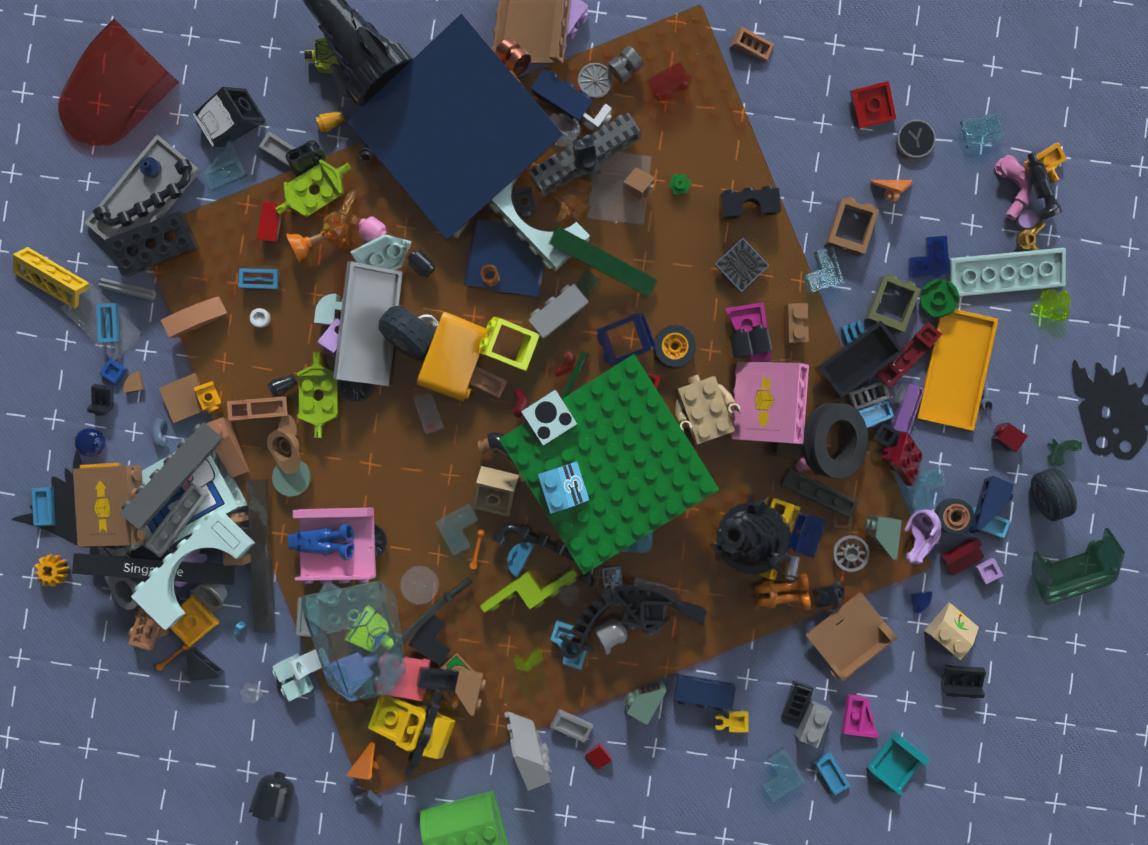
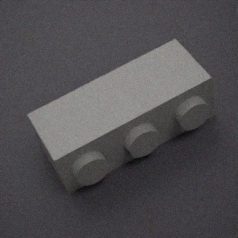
(558, 310)

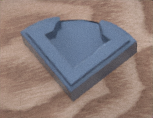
(368, 798)

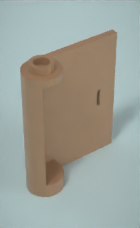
(852, 640)

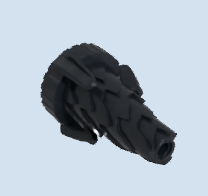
(363, 54)
(762, 540)

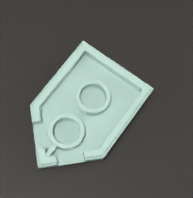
(383, 252)

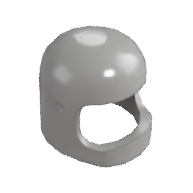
(610, 633)

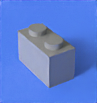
(813, 723)

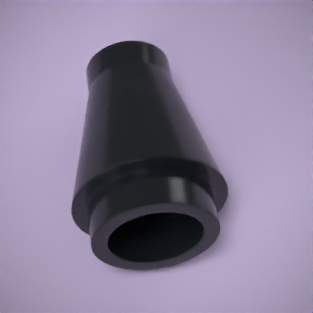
(281, 385)

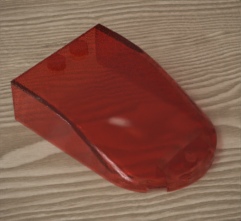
(112, 88)

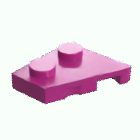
(858, 718)

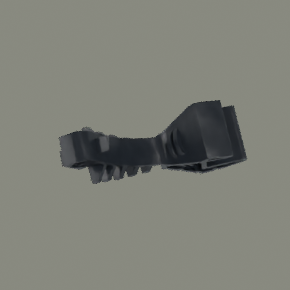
(642, 602)

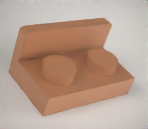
(144, 631)

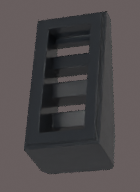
(692, 611)
(790, 699)

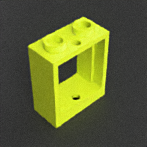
(525, 351)

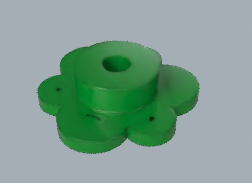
(678, 189)

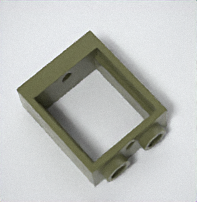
(891, 324)

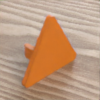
(893, 187)
(363, 766)

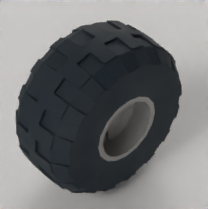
(406, 332)

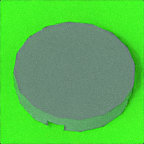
(294, 483)

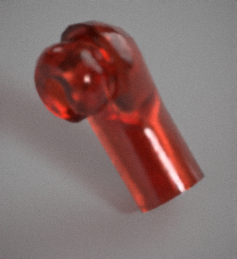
(567, 366)

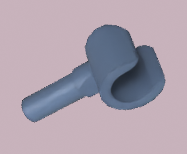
(986, 398)

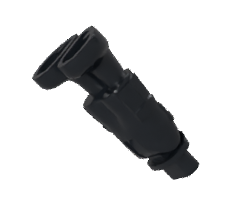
(1043, 189)

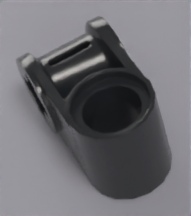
(303, 158)

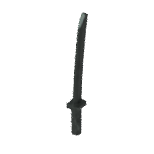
(435, 607)

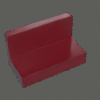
(962, 555)

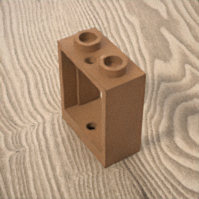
(846, 245)

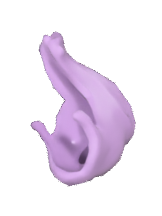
(926, 532)

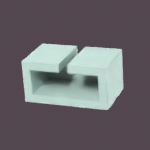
(291, 686)

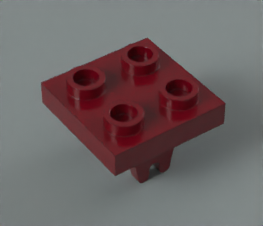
(904, 458)

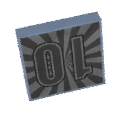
(741, 265)

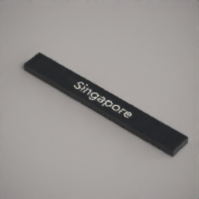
(141, 567)

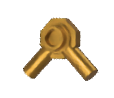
(1027, 238)

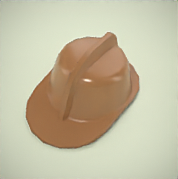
(284, 450)

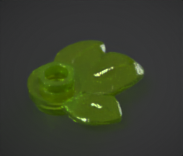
(1051, 302)

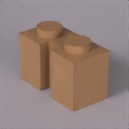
(794, 316)

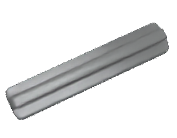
(127, 289)

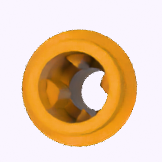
(329, 120)

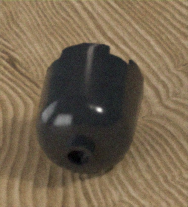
(272, 797)

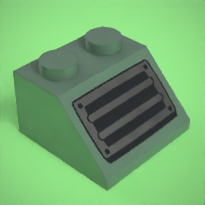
(884, 534)
(644, 701)

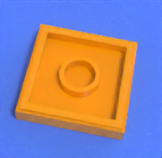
(195, 622)

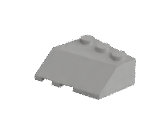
(528, 751)

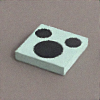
(549, 417)

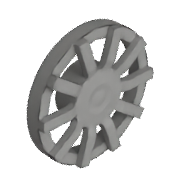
(851, 553)

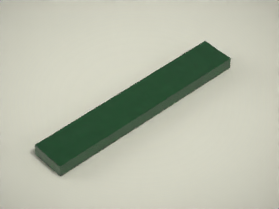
(602, 261)

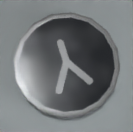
(915, 139)

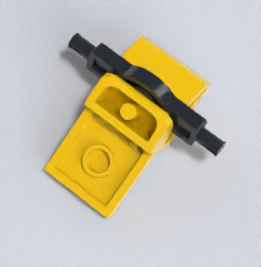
(412, 727)

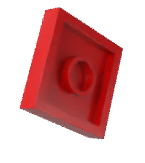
(873, 104)

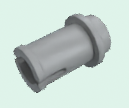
(791, 568)

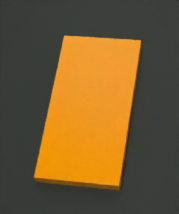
(957, 370)

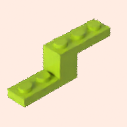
(529, 590)

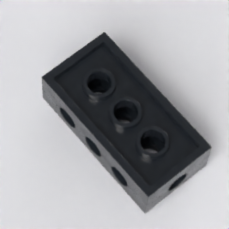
(141, 237)

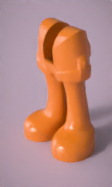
(772, 588)

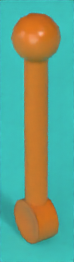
(473, 565)
(160, 666)

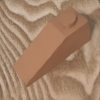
(229, 449)

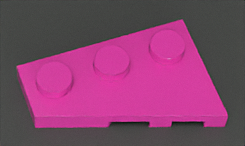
(745, 318)

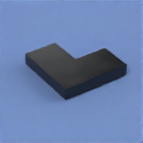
(426, 642)

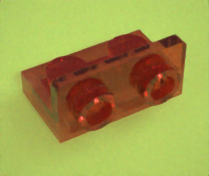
(669, 82)

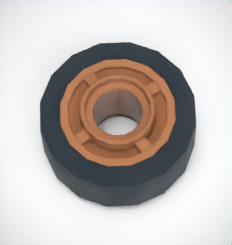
(964, 519)

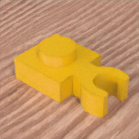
(736, 721)

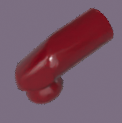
(522, 402)

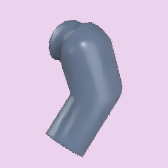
(156, 432)

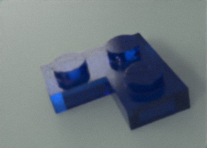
(935, 262)

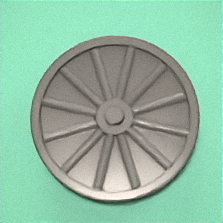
(595, 80)

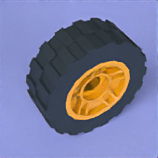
(684, 352)

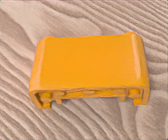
(452, 357)

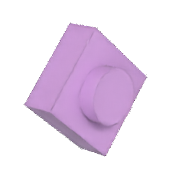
(989, 570)

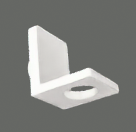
(308, 663)

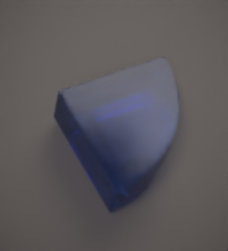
(921, 600)

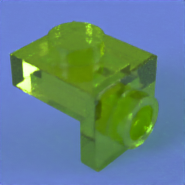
(533, 660)

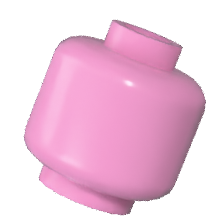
(371, 229)

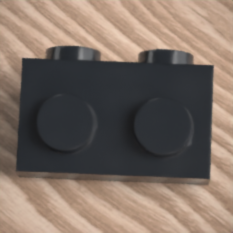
(963, 681)

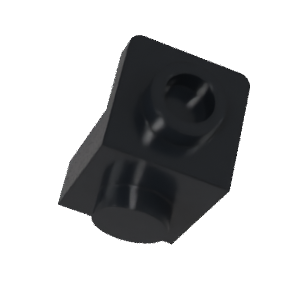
(102, 400)
(829, 594)

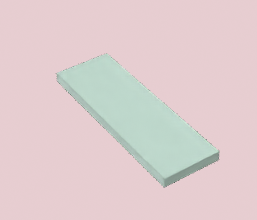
(1009, 271)

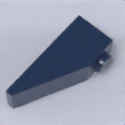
(992, 499)

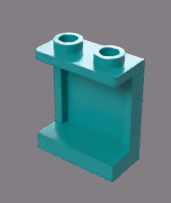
(896, 763)

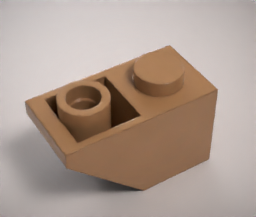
(639, 183)
(468, 689)

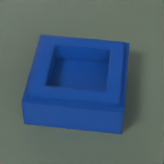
(113, 371)

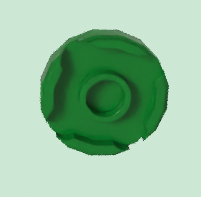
(939, 298)

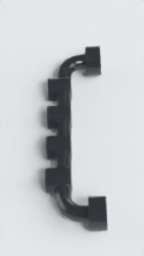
(157, 199)
(542, 540)

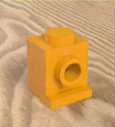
(201, 391)

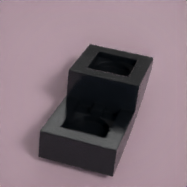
(886, 436)

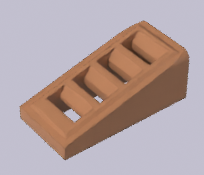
(749, 50)

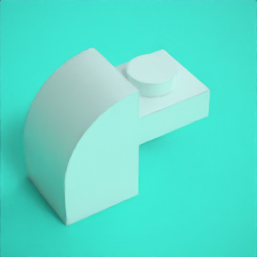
(328, 309)

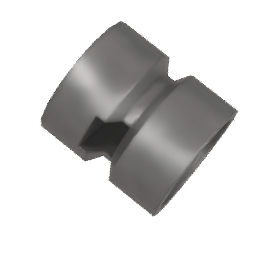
(629, 59)

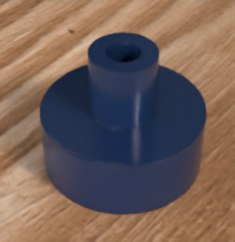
(150, 167)

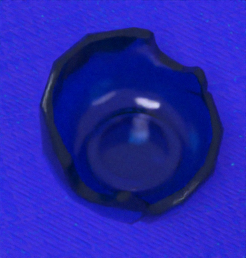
(89, 442)

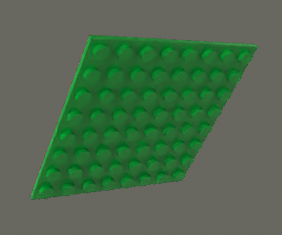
(630, 460)

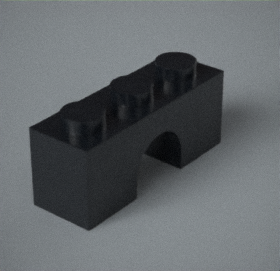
(766, 200)

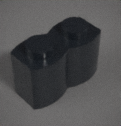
(750, 342)

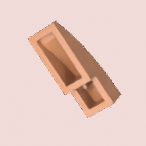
(194, 317)
(257, 408)

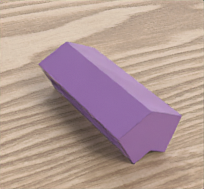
(907, 410)

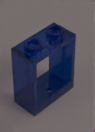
(643, 332)
(809, 536)

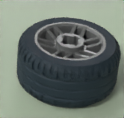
(1053, 494)

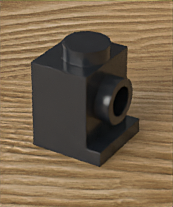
(524, 194)

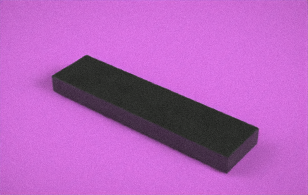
(819, 493)

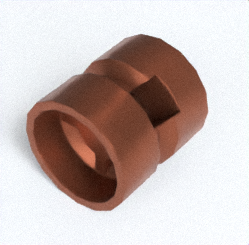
(513, 56)

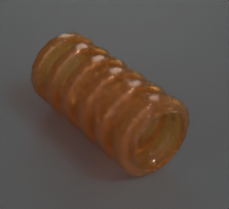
(490, 268)

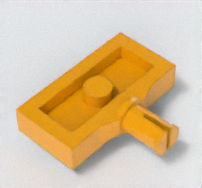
(1051, 159)

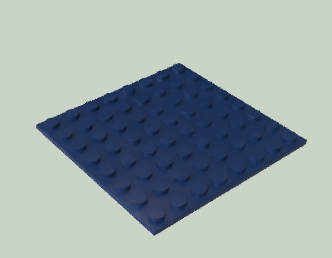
(455, 127)

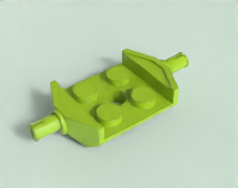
(298, 190)
(313, 379)

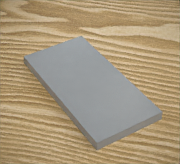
(137, 187)
(362, 350)

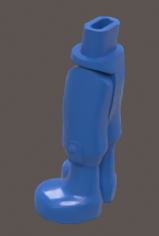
(319, 541)

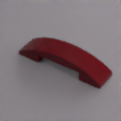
(913, 351)

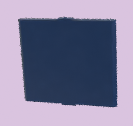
(516, 263)

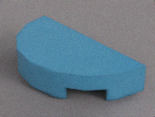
(518, 557)

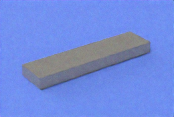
(177, 519)

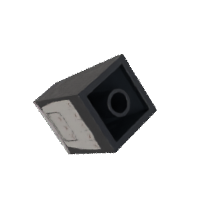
(228, 116)

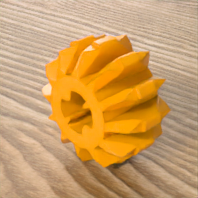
(51, 577)

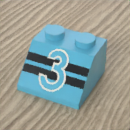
(563, 487)

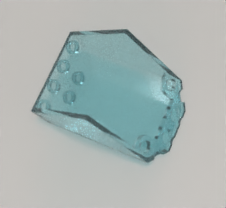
(357, 638)

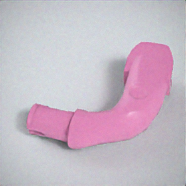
(1011, 169)

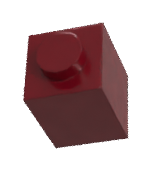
(1009, 436)

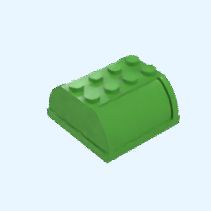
(464, 822)

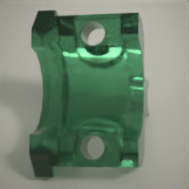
(1056, 457)

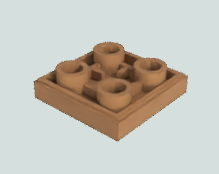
(181, 398)

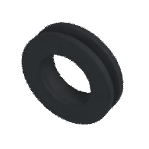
(854, 445)

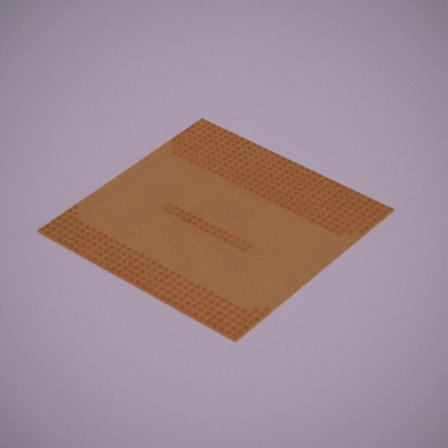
(412, 479)

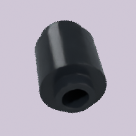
(421, 263)

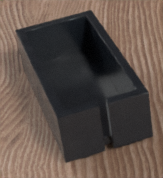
(859, 359)

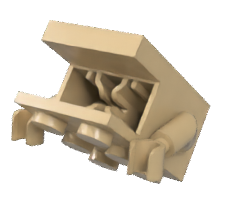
(704, 409)

